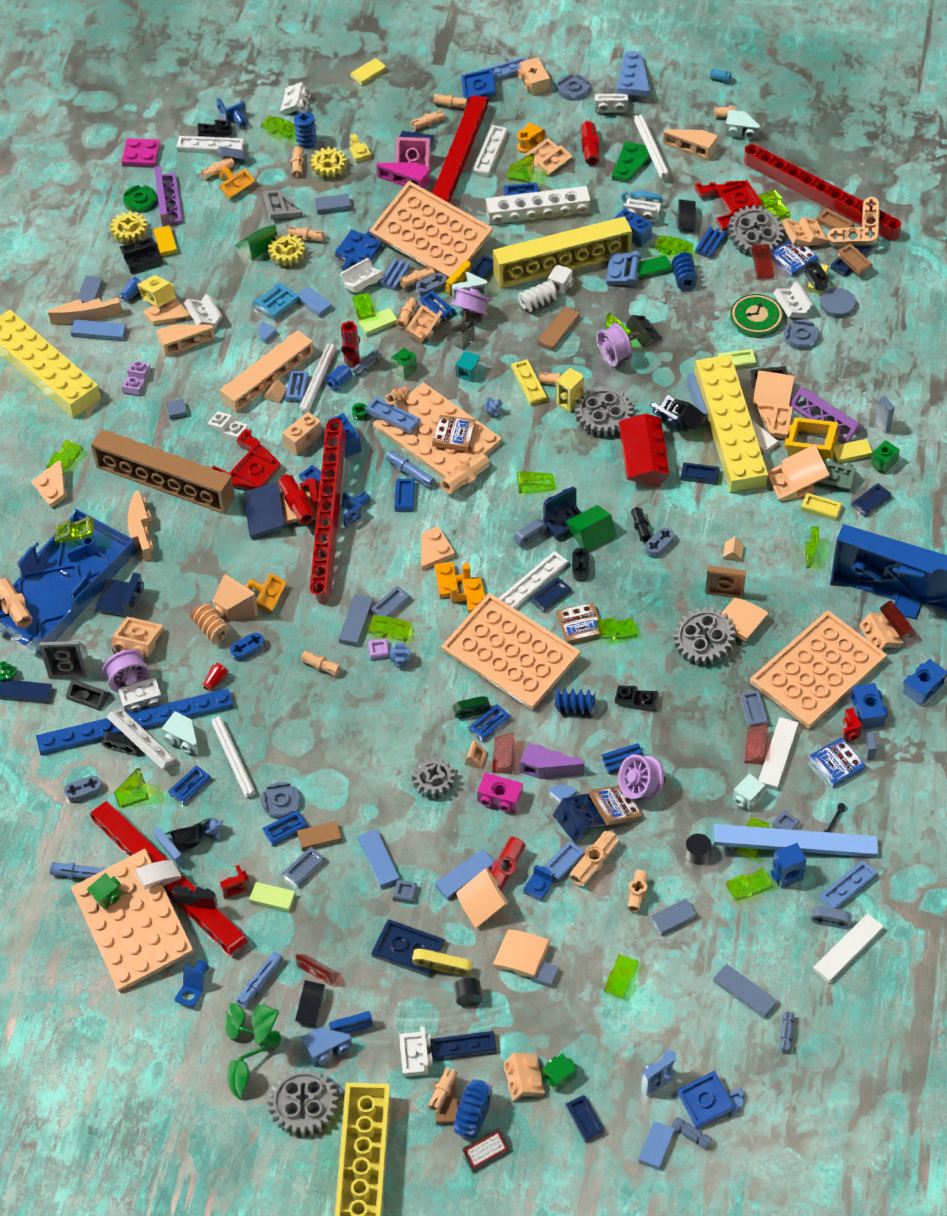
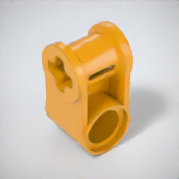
(530, 137)

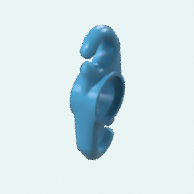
(648, 195)

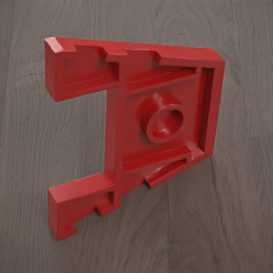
(733, 196)
(255, 467)

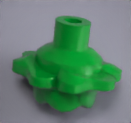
(7, 671)

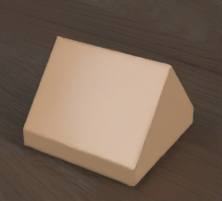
(276, 391)
(733, 549)
(475, 755)

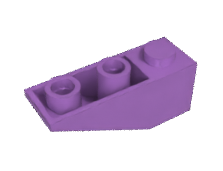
(547, 763)

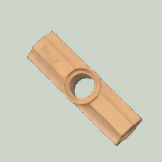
(465, 473)
(14, 604)
(587, 867)

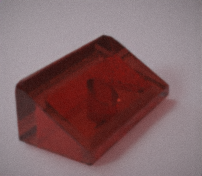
(897, 620)
(756, 744)
(503, 753)
(316, 969)

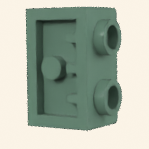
(840, 474)

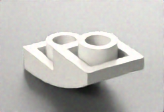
(227, 426)
(156, 873)

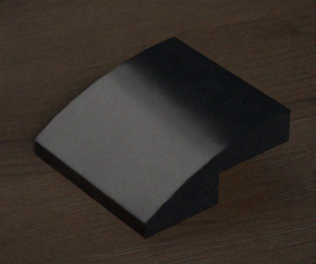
(141, 255)

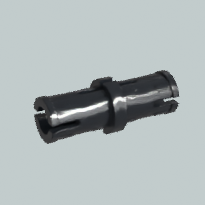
(641, 524)

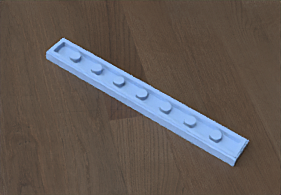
(807, 840)

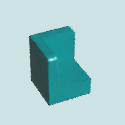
(466, 365)

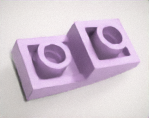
(136, 377)

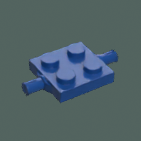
(357, 248)

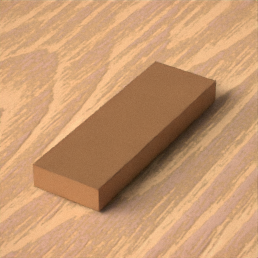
(558, 328)

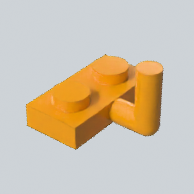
(235, 183)
(446, 577)
(269, 591)
(472, 594)

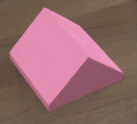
(413, 150)

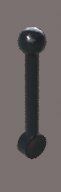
(840, 808)

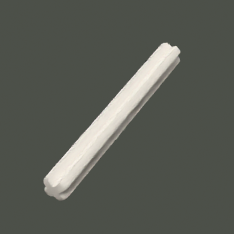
(651, 146)
(317, 378)
(233, 757)

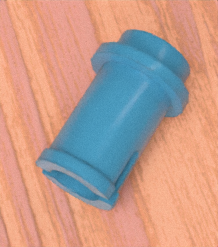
(724, 76)

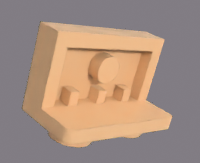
(422, 323)
(880, 631)
(523, 1076)

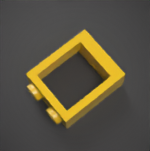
(815, 427)

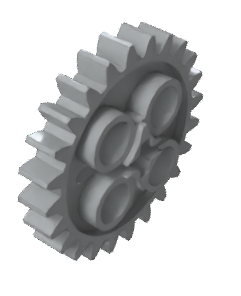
(754, 229)
(602, 410)
(721, 626)
(323, 1100)

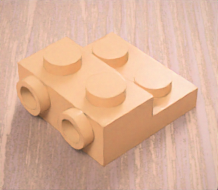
(137, 635)

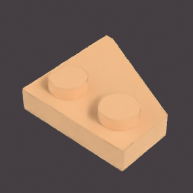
(166, 313)
(775, 418)
(51, 484)
(434, 548)

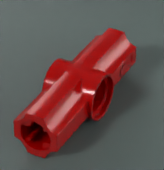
(590, 143)
(350, 344)
(296, 499)
(509, 856)

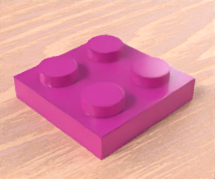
(141, 153)

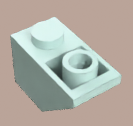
(741, 125)
(180, 732)

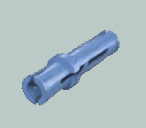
(405, 465)
(57, 869)
(254, 986)

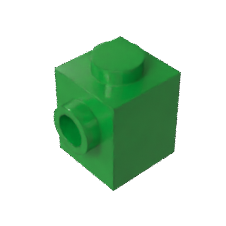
(404, 363)
(884, 456)
(106, 890)
(559, 1072)

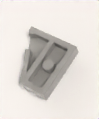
(280, 206)

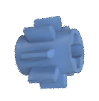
(400, 654)

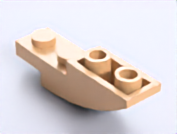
(139, 524)

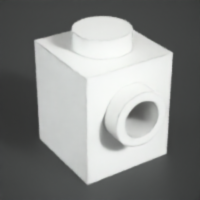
(561, 279)

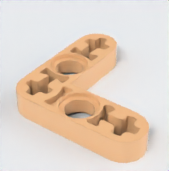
(862, 232)

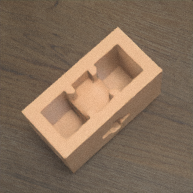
(534, 76)
(302, 433)

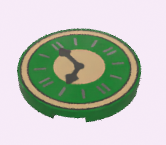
(756, 315)

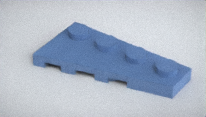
(633, 75)

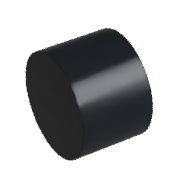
(698, 849)
(468, 991)

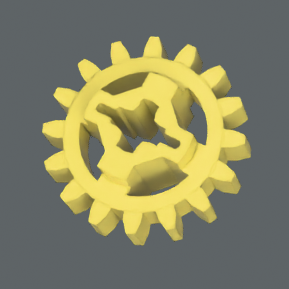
(328, 162)
(128, 227)
(286, 249)

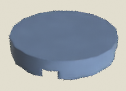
(573, 87)
(837, 302)
(801, 335)
(280, 800)

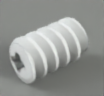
(537, 295)

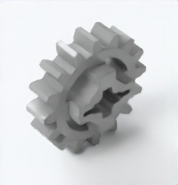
(433, 777)

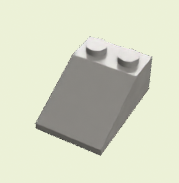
(65, 659)

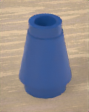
(130, 290)

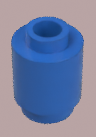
(339, 377)

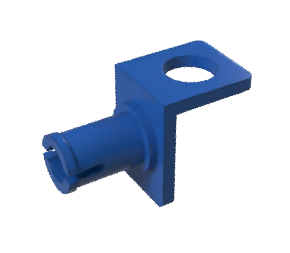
(233, 112)
(353, 506)
(192, 983)

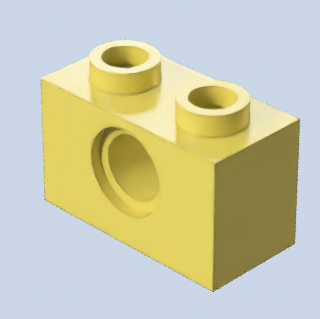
(157, 291)
(569, 389)

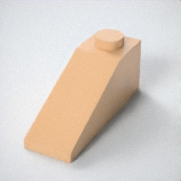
(692, 141)
(182, 337)

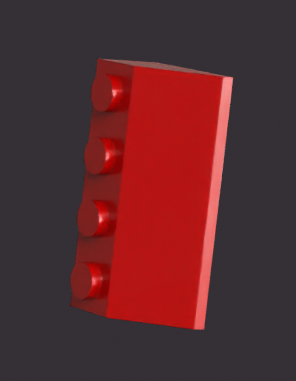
(644, 449)

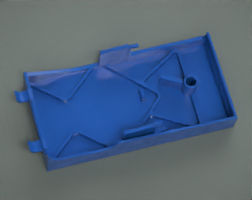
(890, 570)
(65, 581)

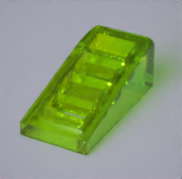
(524, 481)

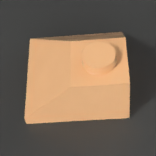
(234, 600)

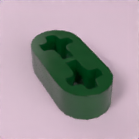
(471, 707)

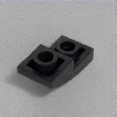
(219, 129)
(686, 215)
(636, 699)
(199, 898)
(310, 1003)

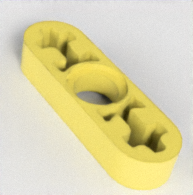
(442, 962)

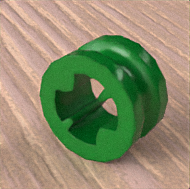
(357, 408)

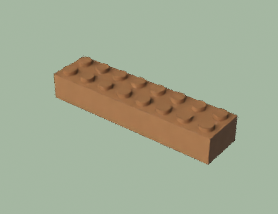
(163, 471)

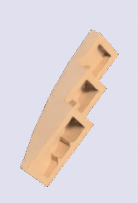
(91, 311)

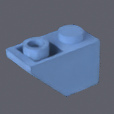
(325, 1044)

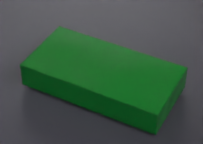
(653, 267)

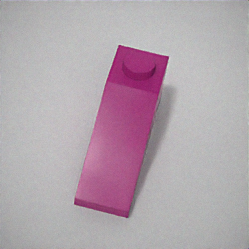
(403, 172)

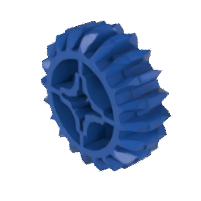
(473, 1109)

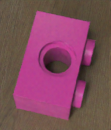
(493, 785)

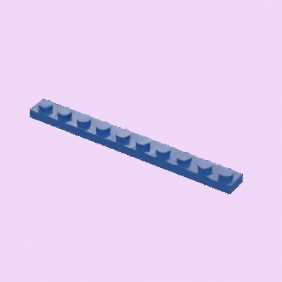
(146, 718)

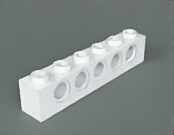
(538, 205)

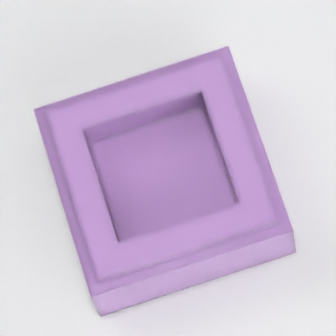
(378, 649)

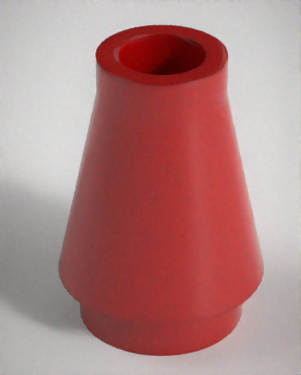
(215, 676)

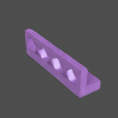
(165, 200)
(827, 407)

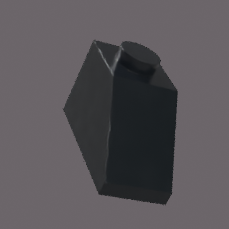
(688, 413)

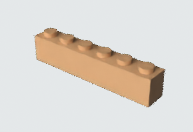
(266, 371)

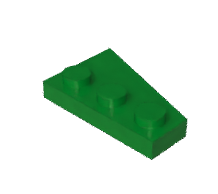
(630, 161)

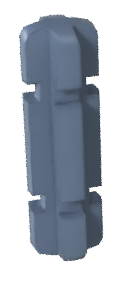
(366, 362)
(787, 1032)
(692, 1133)

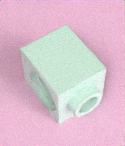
(748, 792)

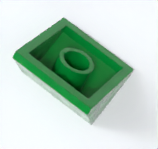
(257, 242)
(592, 527)

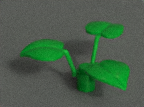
(263, 1022)

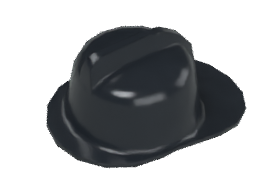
(187, 837)

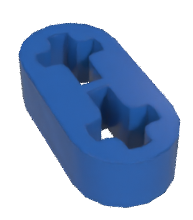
(247, 646)

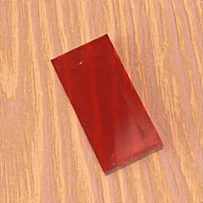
(762, 261)

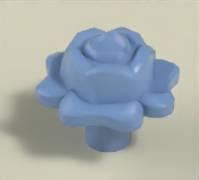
(493, 407)
(212, 827)

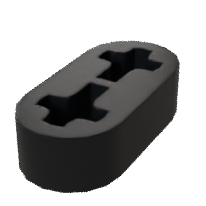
(814, 276)
(576, 564)
(119, 743)

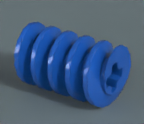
(305, 130)
(684, 271)
(575, 701)

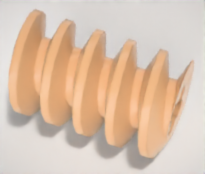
(210, 623)

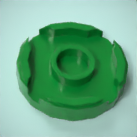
(139, 198)

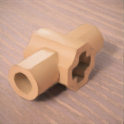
(639, 884)

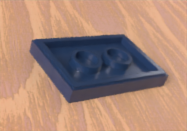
(264, 510)
(399, 942)

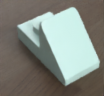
(471, 282)

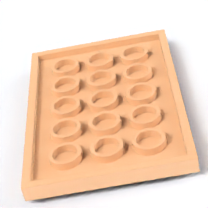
(430, 230)
(428, 406)
(511, 651)
(818, 669)
(138, 931)

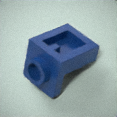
(539, 883)

